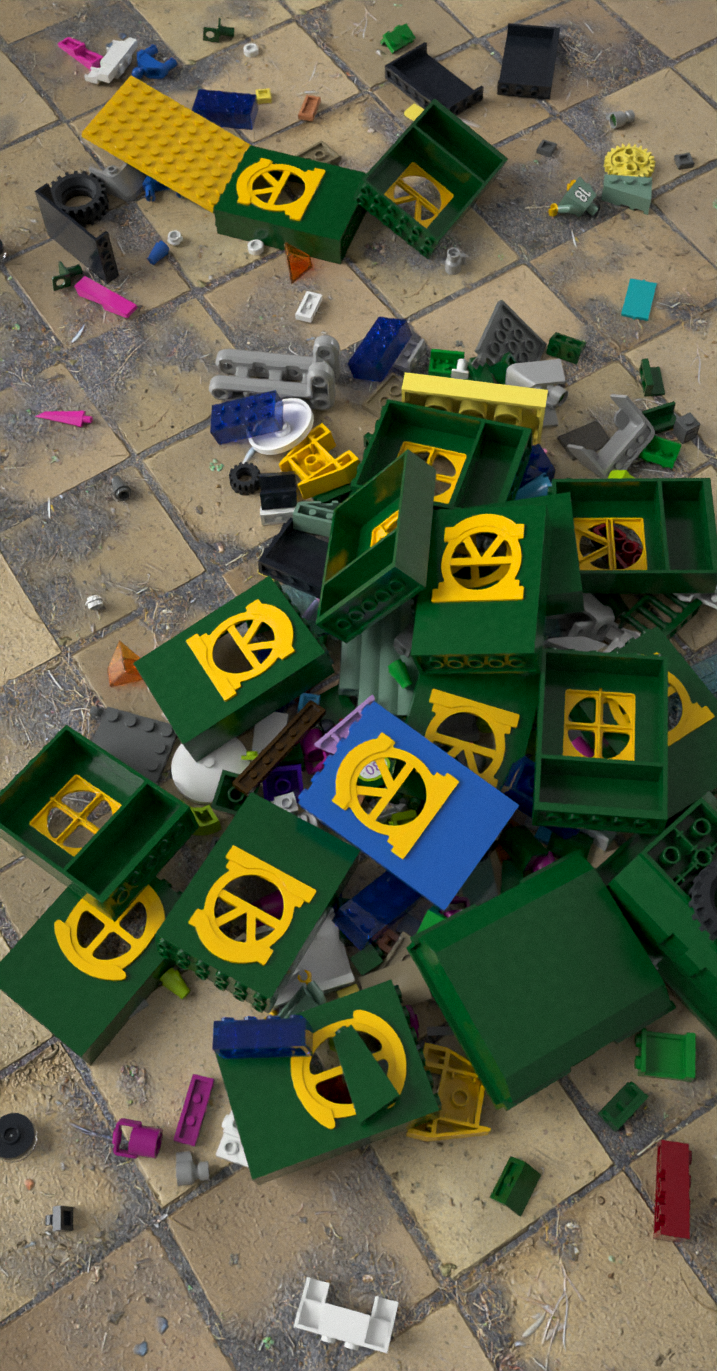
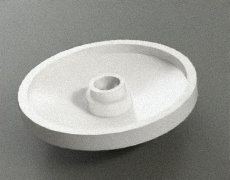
(296, 426)
(200, 779)

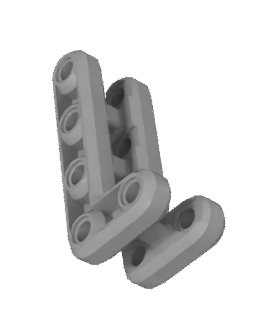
(315, 372)

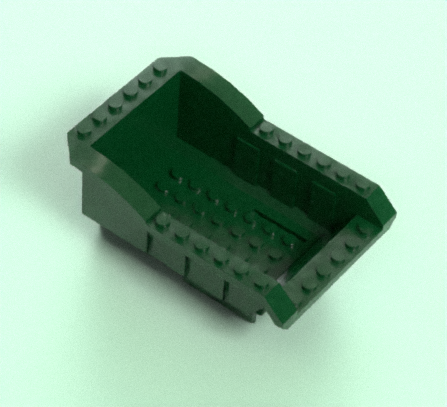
(652, 886)

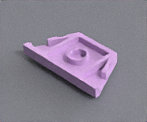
(331, 739)

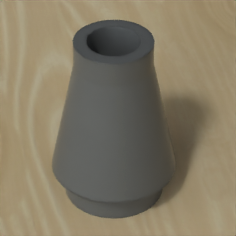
(121, 489)

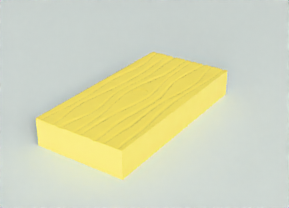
(478, 399)

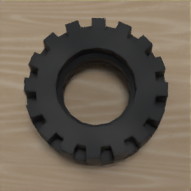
(244, 470)

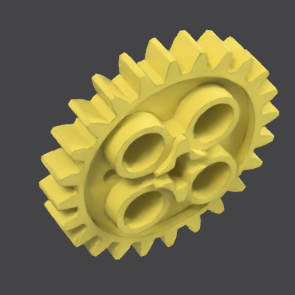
(629, 161)

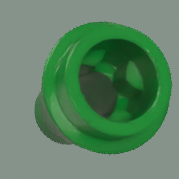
(400, 673)

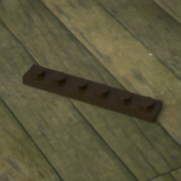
(279, 748)

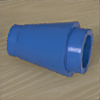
(158, 252)

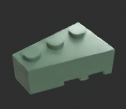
(628, 191)
(314, 517)

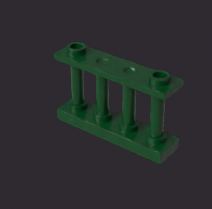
(678, 620)

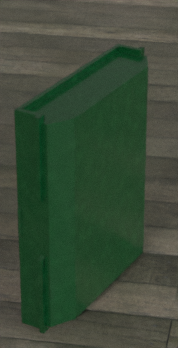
(539, 978)

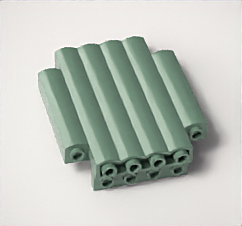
(366, 662)

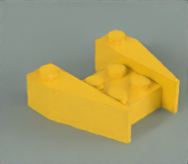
(316, 466)
(459, 1094)

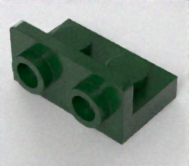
(565, 347)
(562, 847)

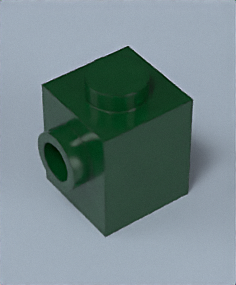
(368, 958)

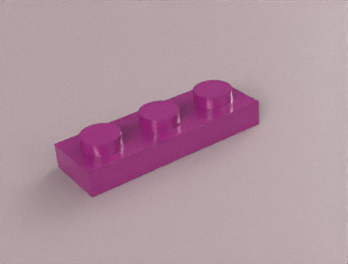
(194, 1110)

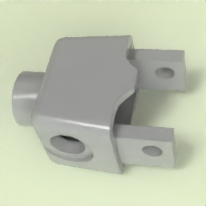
(591, 623)

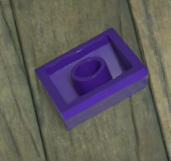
(283, 781)

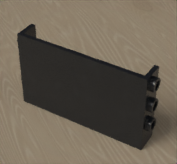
(528, 61)
(426, 79)
(91, 251)
(295, 560)

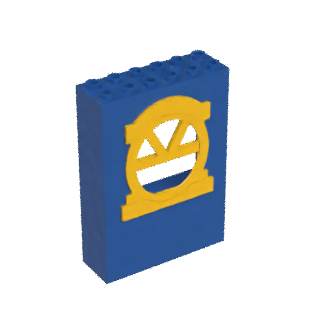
(447, 837)

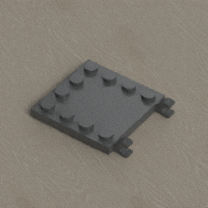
(505, 334)
(135, 740)

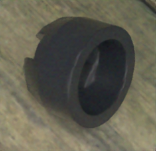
(326, 725)

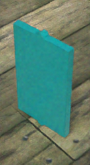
(638, 299)

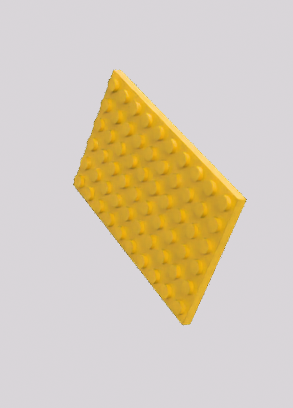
(167, 142)

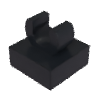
(61, 1219)

